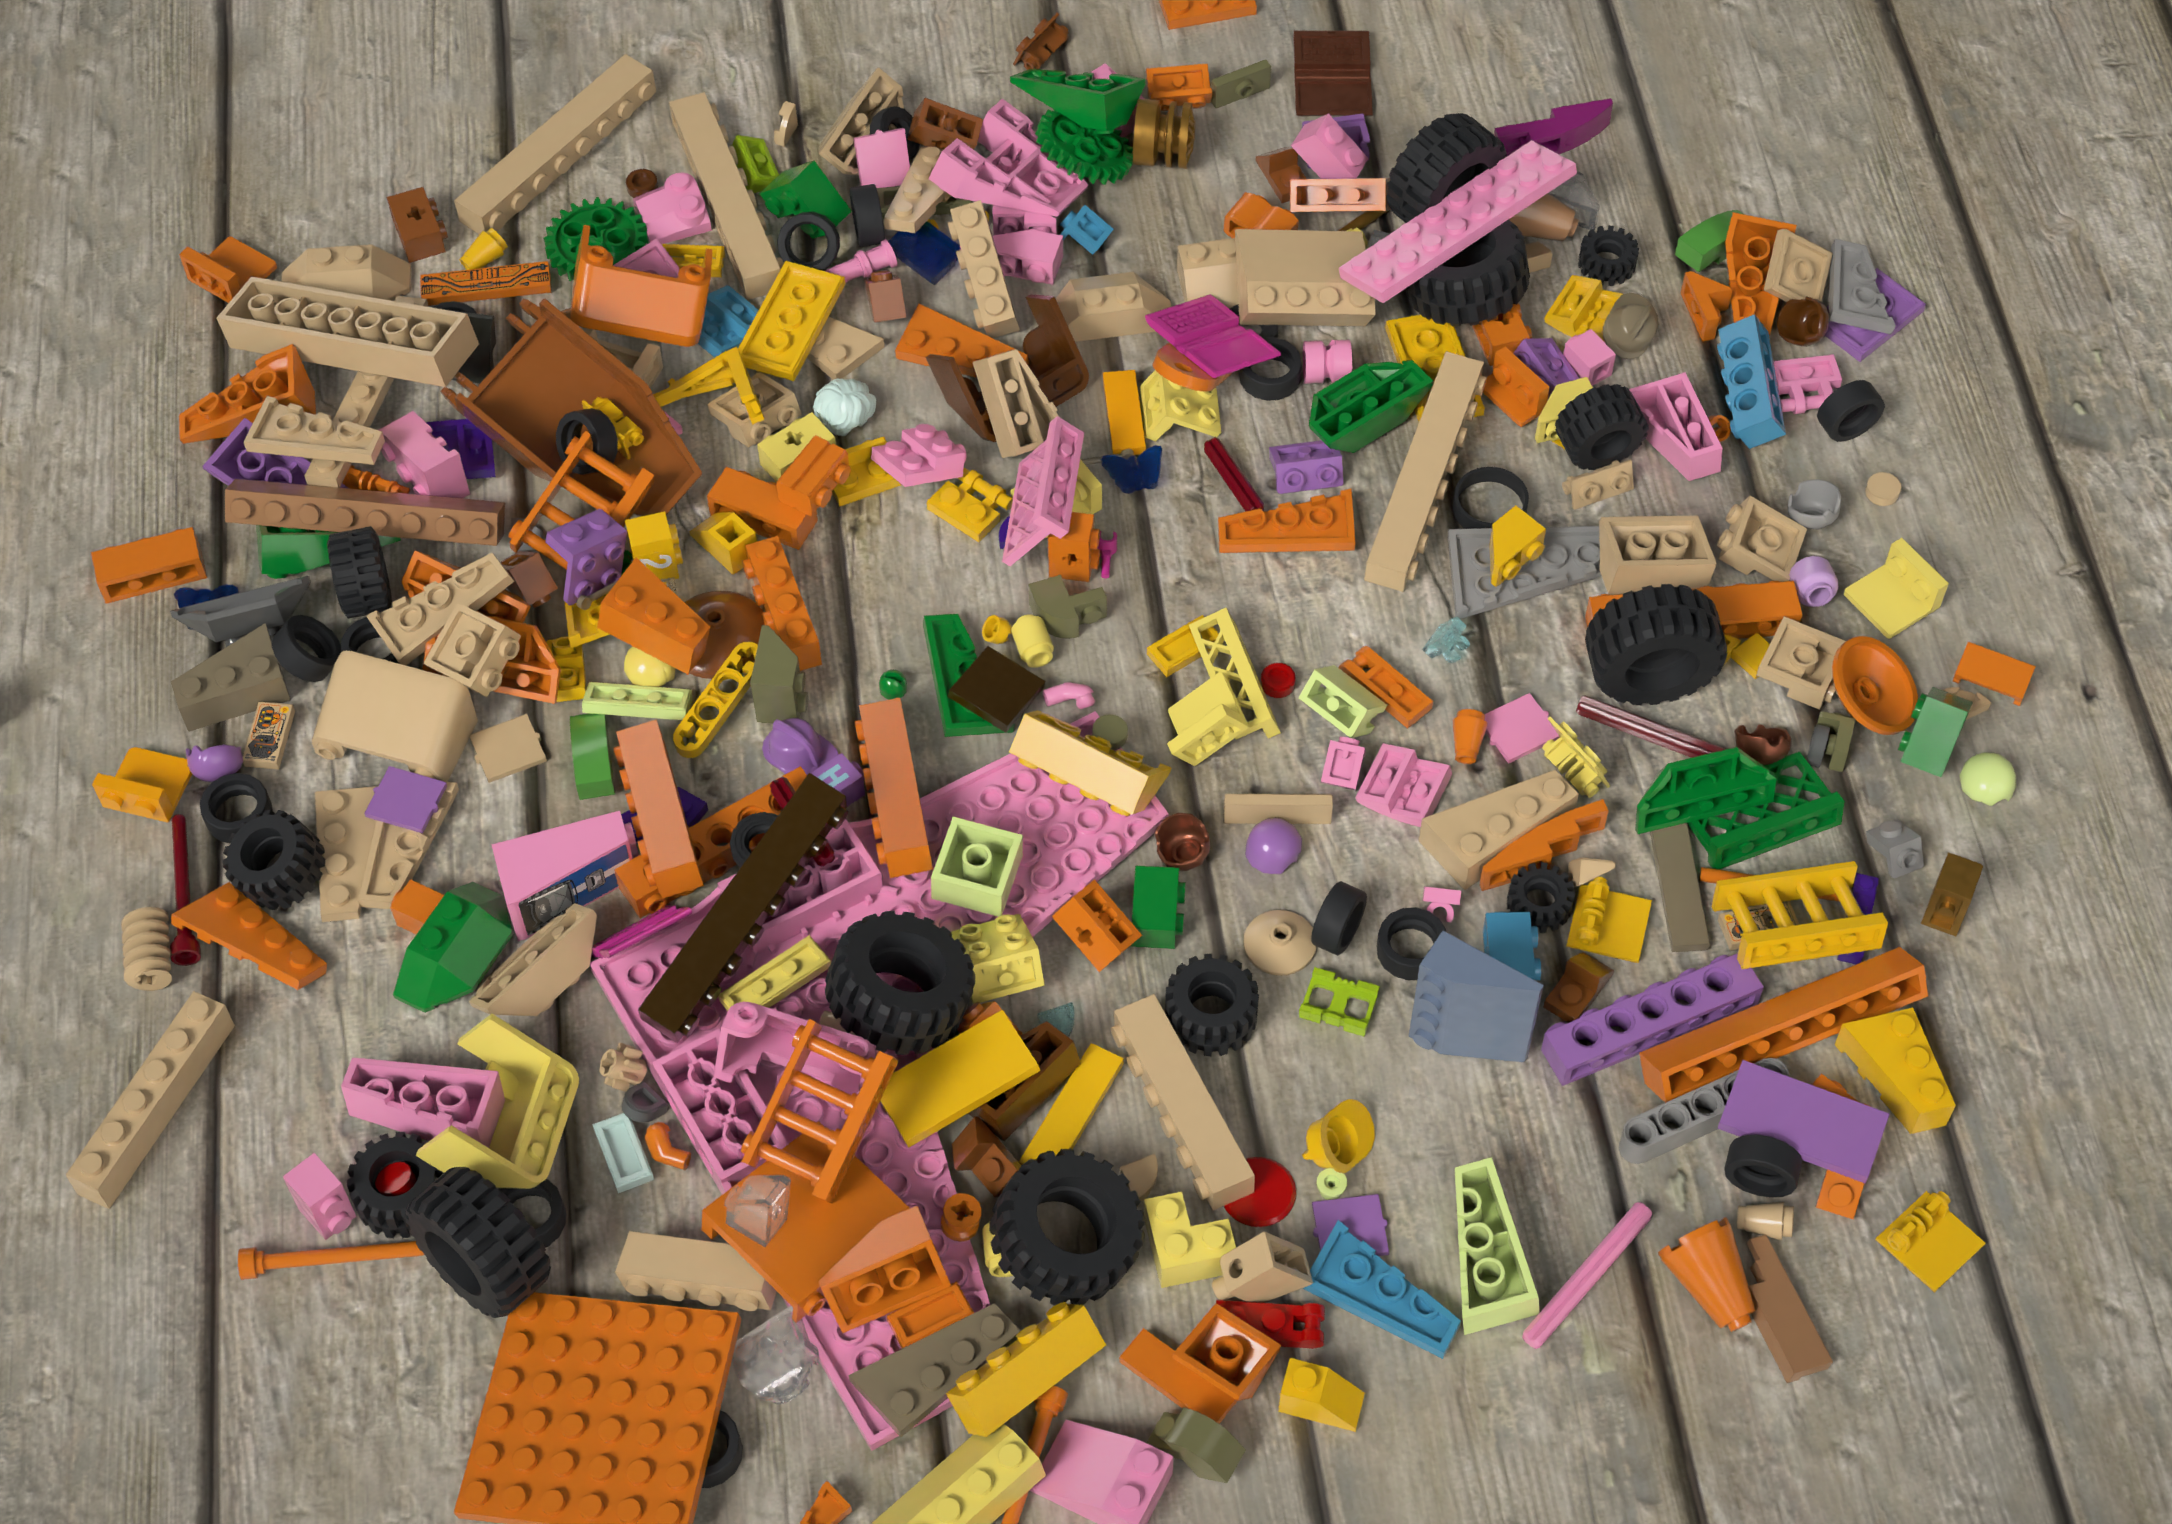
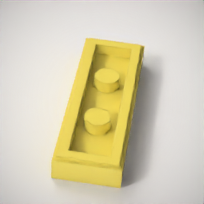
(779, 976)

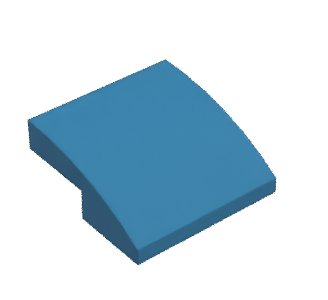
(725, 320)

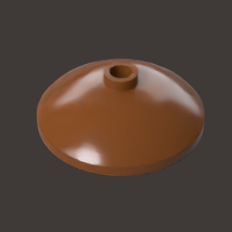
(738, 623)

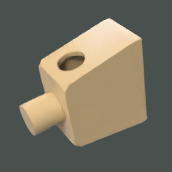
(1262, 1270)

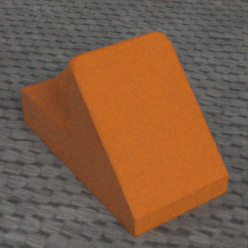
(1705, 302)

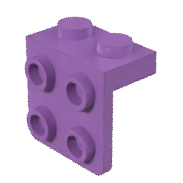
(593, 552)

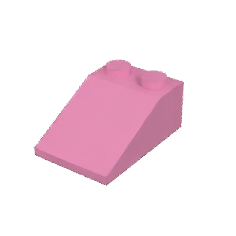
(1104, 1475)

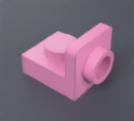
(1343, 763)

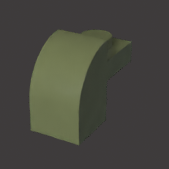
(1064, 612)
(1199, 1442)

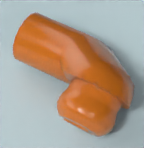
(661, 1147)

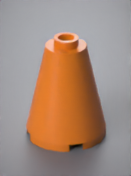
(1712, 1273)

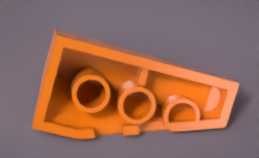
(1748, 257)
(276, 375)

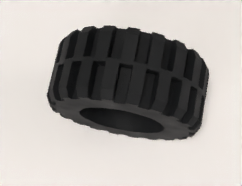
(1440, 162)
(1476, 281)
(1656, 644)
(893, 1016)
(1093, 1191)
(478, 1241)

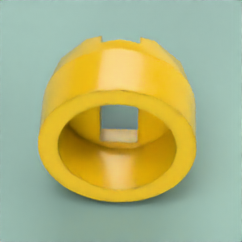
(996, 623)

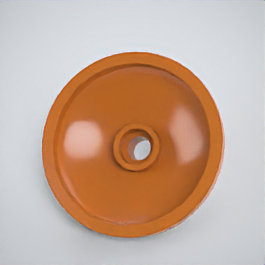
(1874, 685)

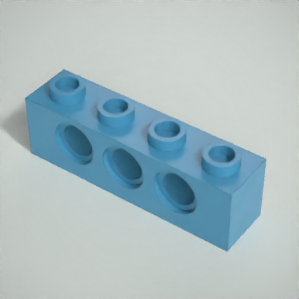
(1751, 382)

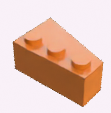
(653, 619)

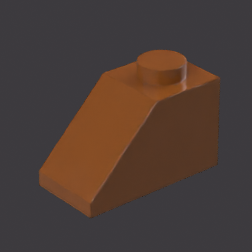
(530, 577)

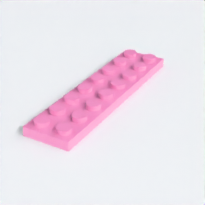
(1457, 221)

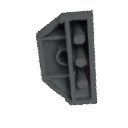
(241, 613)

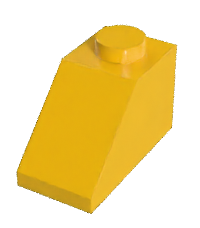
(1320, 1395)

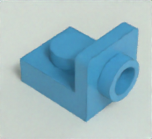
(1086, 228)

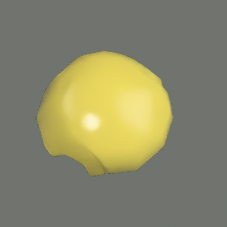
(646, 670)

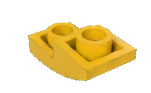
(572, 676)

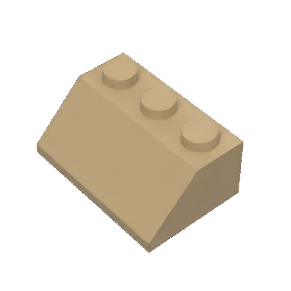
(1208, 270)
(1654, 552)

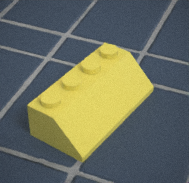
(971, 1483)

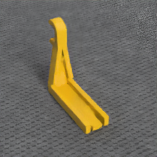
(714, 375)

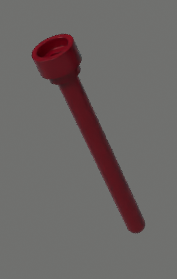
(185, 948)

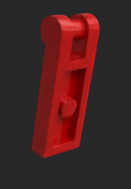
(1278, 1319)

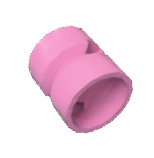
(1326, 361)

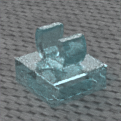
(1445, 638)

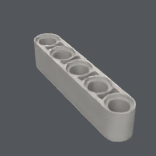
(1684, 1114)

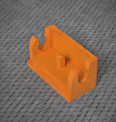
(1994, 671)

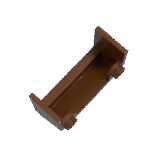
(1051, 358)

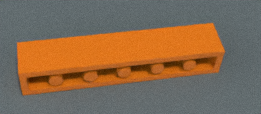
(1740, 607)
(895, 788)
(658, 810)

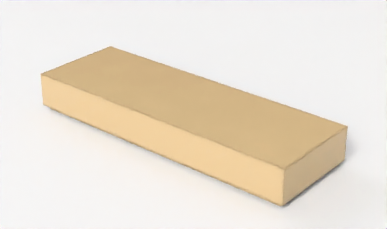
(1290, 807)

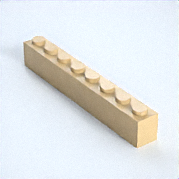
(556, 145)
(725, 194)
(1425, 471)

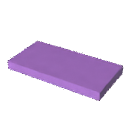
(1816, 1122)

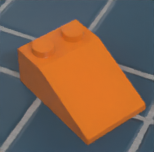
(885, 1271)

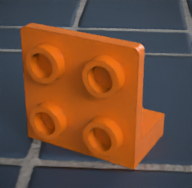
(226, 267)

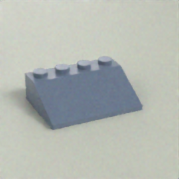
(1473, 1004)

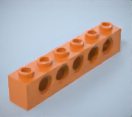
(705, 836)

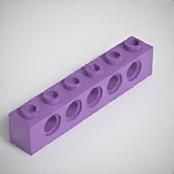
(1575, 1061)

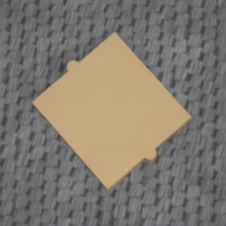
(507, 748)

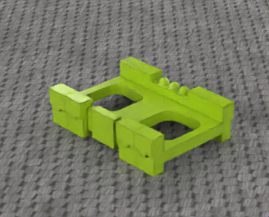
(1342, 993)

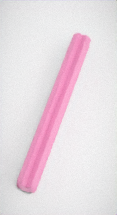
(1587, 1275)

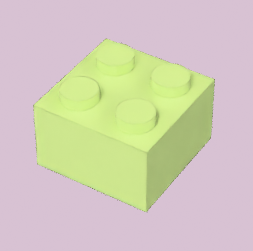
(976, 866)

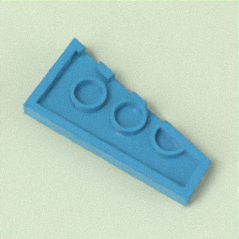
(1368, 1287)

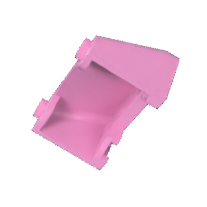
(759, 1033)

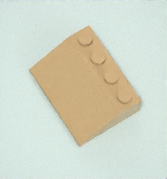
(1297, 278)

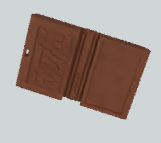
(1332, 73)

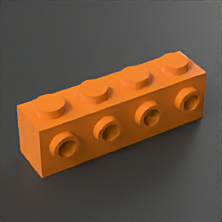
(781, 600)

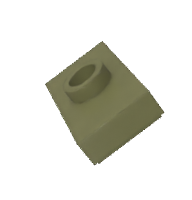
(1240, 83)

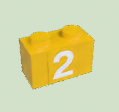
(655, 544)

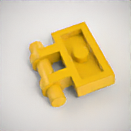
(965, 511)

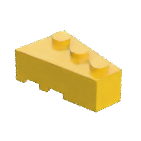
(1901, 1066)

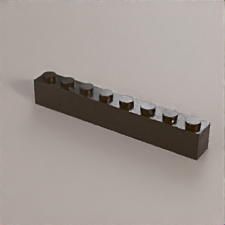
(743, 908)

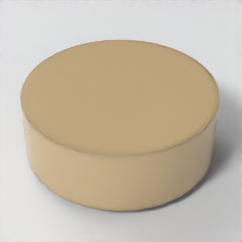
(1883, 489)

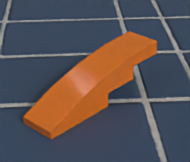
(1544, 842)

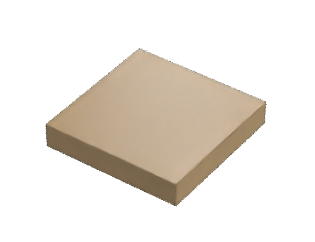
(1797, 268)

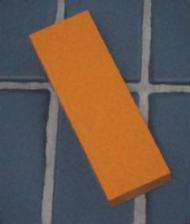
(1154, 1364)

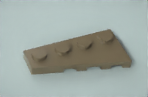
(916, 1378)

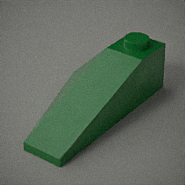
(295, 550)

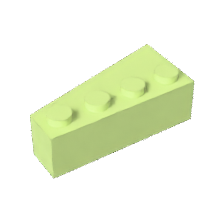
(1492, 1261)

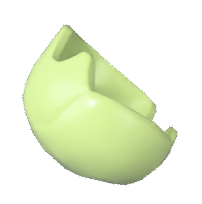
(1988, 778)

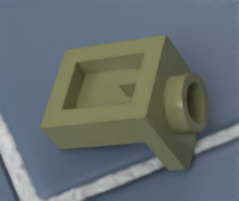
(1838, 739)

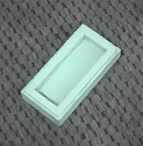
(623, 1152)

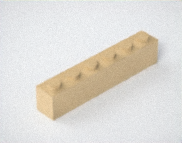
(150, 1100)
(1183, 1102)

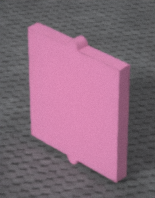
(882, 158)
(1519, 728)

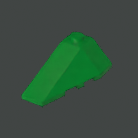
(1081, 98)

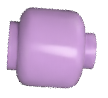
(1814, 581)

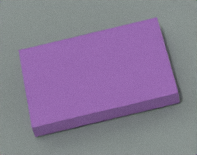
(1862, 342)

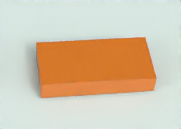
(929, 1315)

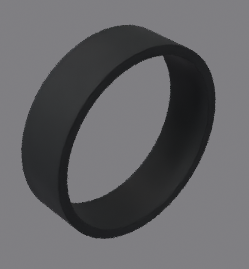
(1486, 474)

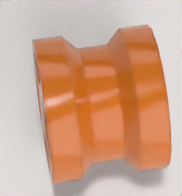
(958, 1226)

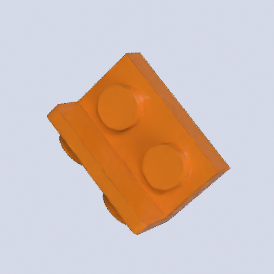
(1516, 388)

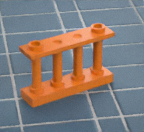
(634, 486)
(840, 1142)

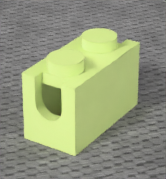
(1342, 702)

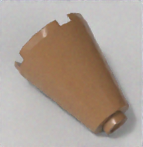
(1546, 219)

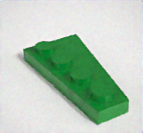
(950, 656)

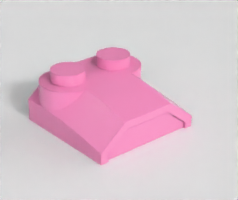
(674, 210)

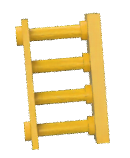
(1800, 941)

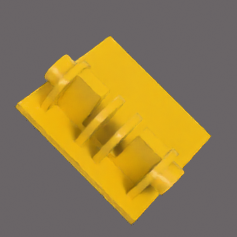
(1608, 922)
(1930, 1240)

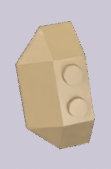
(875, 94)
(351, 270)
(1109, 306)
(540, 967)

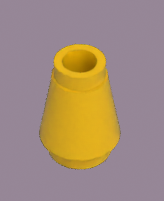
(484, 250)

